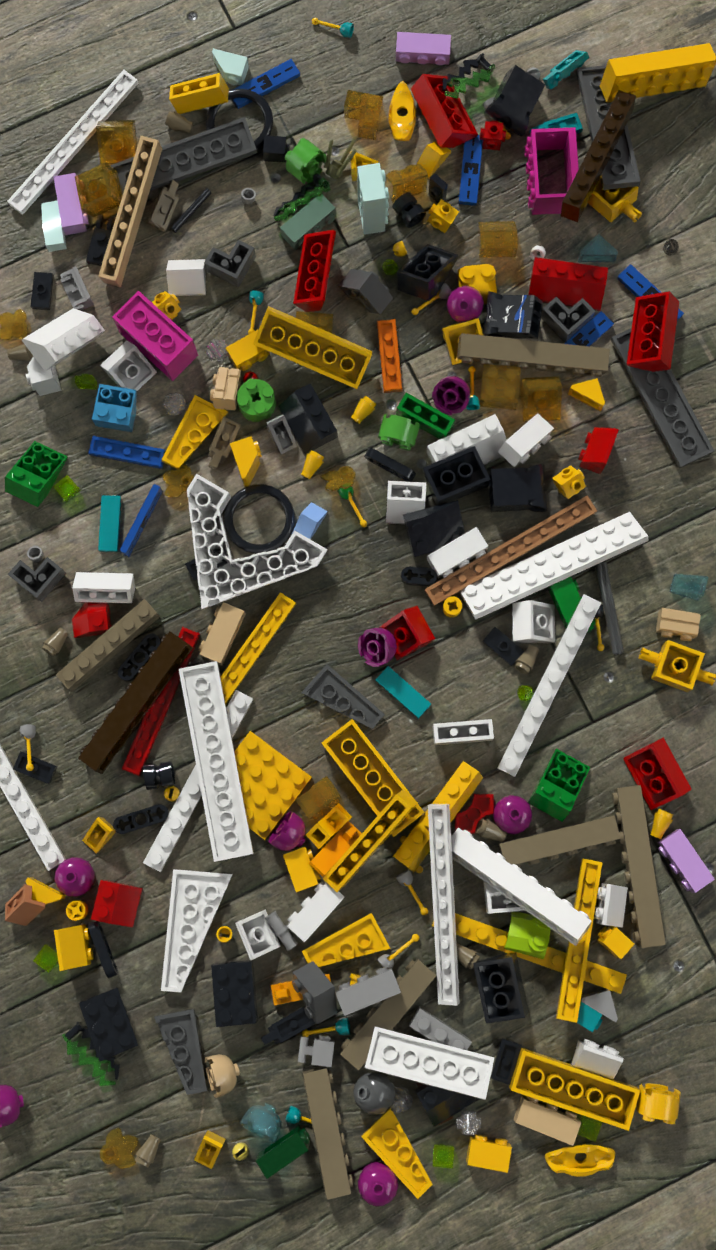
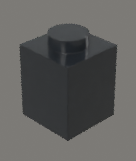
(275, 148)

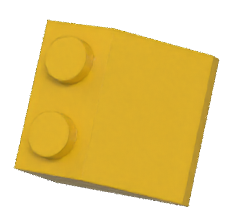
(247, 458)
(73, 947)

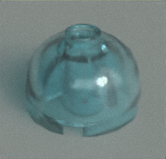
(262, 1121)

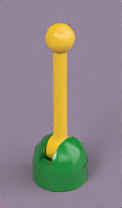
(347, 495)

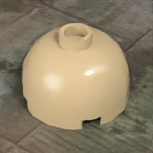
(221, 1074)

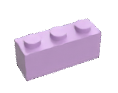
(423, 48)
(72, 217)
(685, 861)

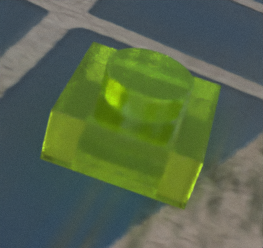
(86, 381)
(66, 488)
(46, 958)
(589, 1128)
(443, 1156)

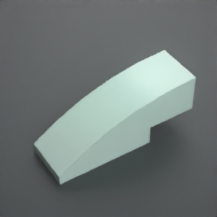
(52, 227)

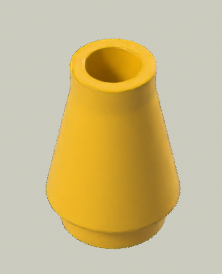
(363, 409)
(312, 464)
(661, 822)

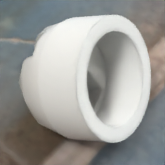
(534, 251)

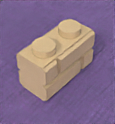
(226, 384)
(678, 623)

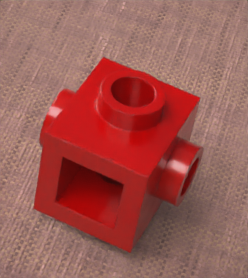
(492, 135)

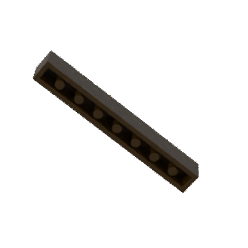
(597, 156)
(135, 703)

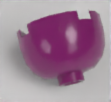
(465, 304)
(451, 395)
(377, 646)
(512, 814)
(289, 833)
(74, 877)
(9, 1105)
(377, 1184)

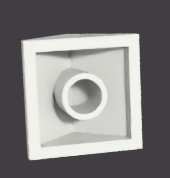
(186, 277)
(257, 935)

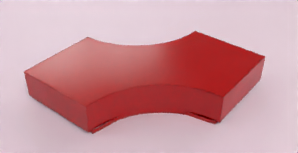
(481, 806)

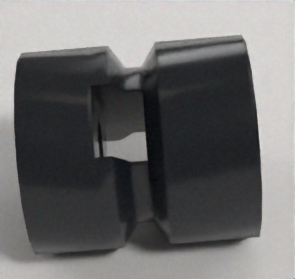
(408, 208)
(159, 775)

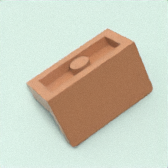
(22, 908)

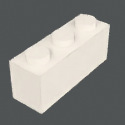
(526, 440)
(457, 553)
(103, 587)
(463, 732)
(314, 911)

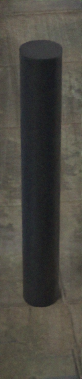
(190, 211)

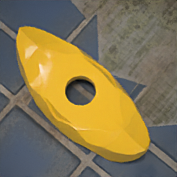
(402, 126)
(564, 1161)

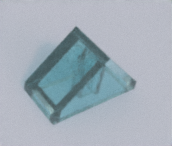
(598, 251)
(689, 586)

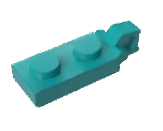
(565, 68)

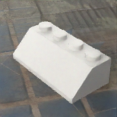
(62, 337)
(484, 435)

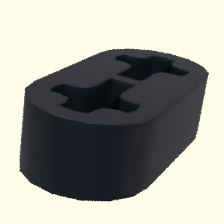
(420, 571)

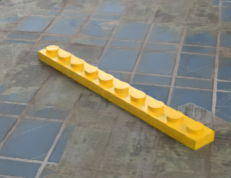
(553, 958)

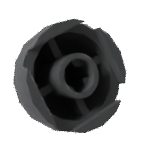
(374, 1093)

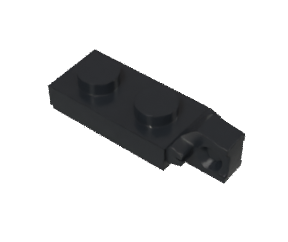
(288, 1027)

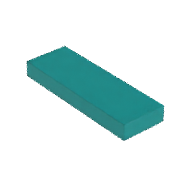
(109, 523)
(403, 692)

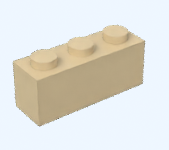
(221, 633)
(547, 1120)

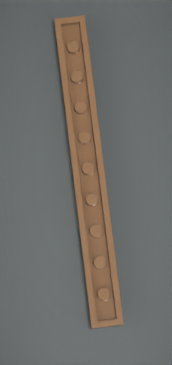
(510, 550)

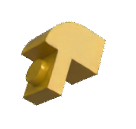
(328, 826)

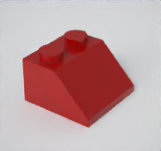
(597, 449)
(409, 631)
(116, 903)

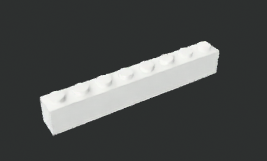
(519, 887)

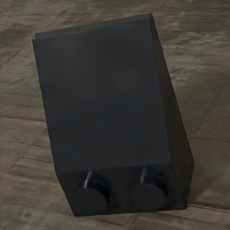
(426, 272)
(433, 527)

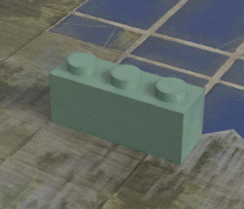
(308, 220)

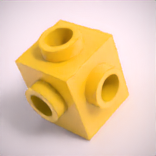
(442, 215)
(167, 304)
(569, 482)

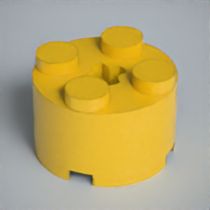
(658, 1103)

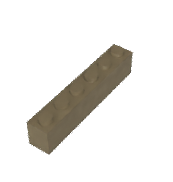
(107, 645)
(561, 840)
(388, 1012)
(326, 1132)

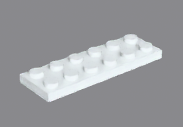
(430, 1063)

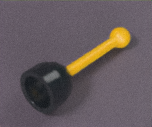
(600, 647)

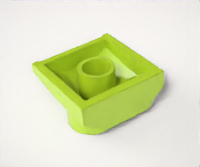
(527, 935)

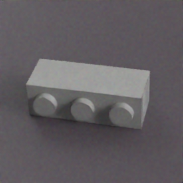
(367, 990)
(438, 1030)

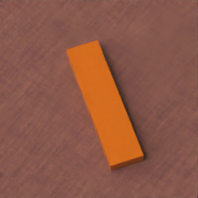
(389, 356)

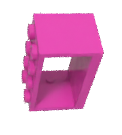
(550, 140)
(155, 335)

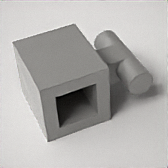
(321, 1051)

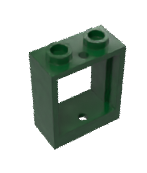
(283, 1151)

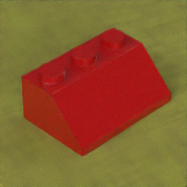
(657, 773)

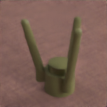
(336, 167)

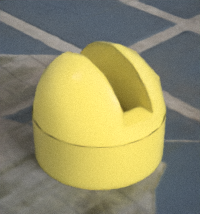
(237, 1148)

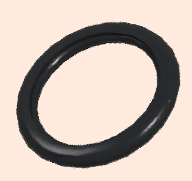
(261, 102)
(258, 548)

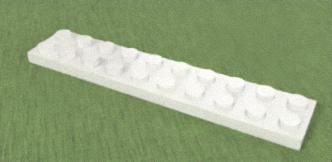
(553, 565)
(216, 761)

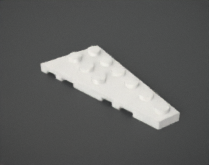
(191, 912)

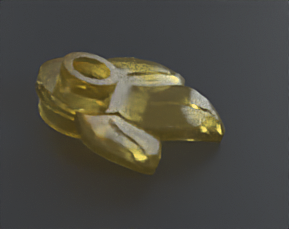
(13, 325)
(339, 479)
(176, 480)
(122, 1148)

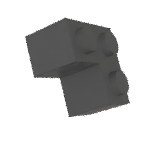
(231, 267)
(367, 289)
(566, 321)
(38, 582)
(316, 992)

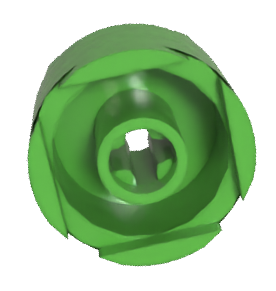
(305, 161)
(253, 390)
(398, 431)

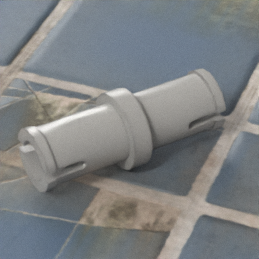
(281, 930)

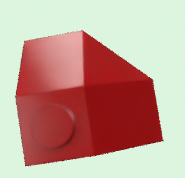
(91, 620)

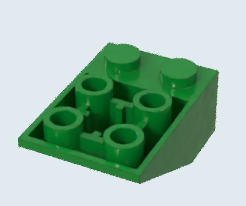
(34, 473)
(559, 785)

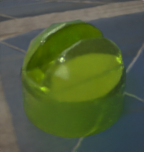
(391, 269)
(525, 692)

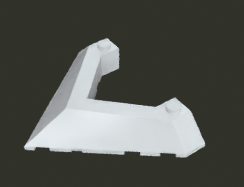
(244, 574)

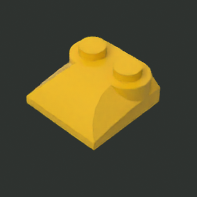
(479, 277)
(452, 333)

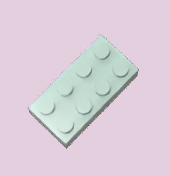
(372, 198)

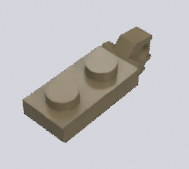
(164, 207)
(221, 443)

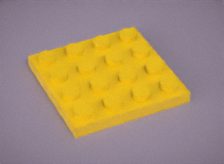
(267, 783)

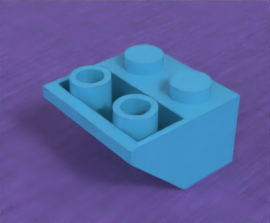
(115, 408)

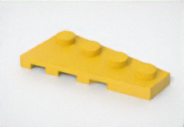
(194, 428)
(352, 941)
(394, 1148)

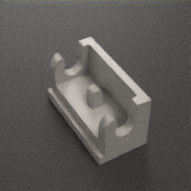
(76, 289)

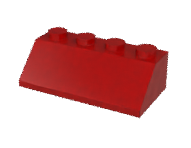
(443, 113)
(314, 270)
(568, 282)
(653, 332)

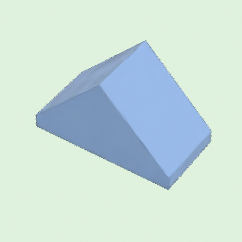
(310, 520)

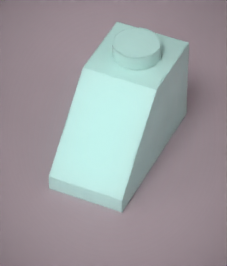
(231, 66)

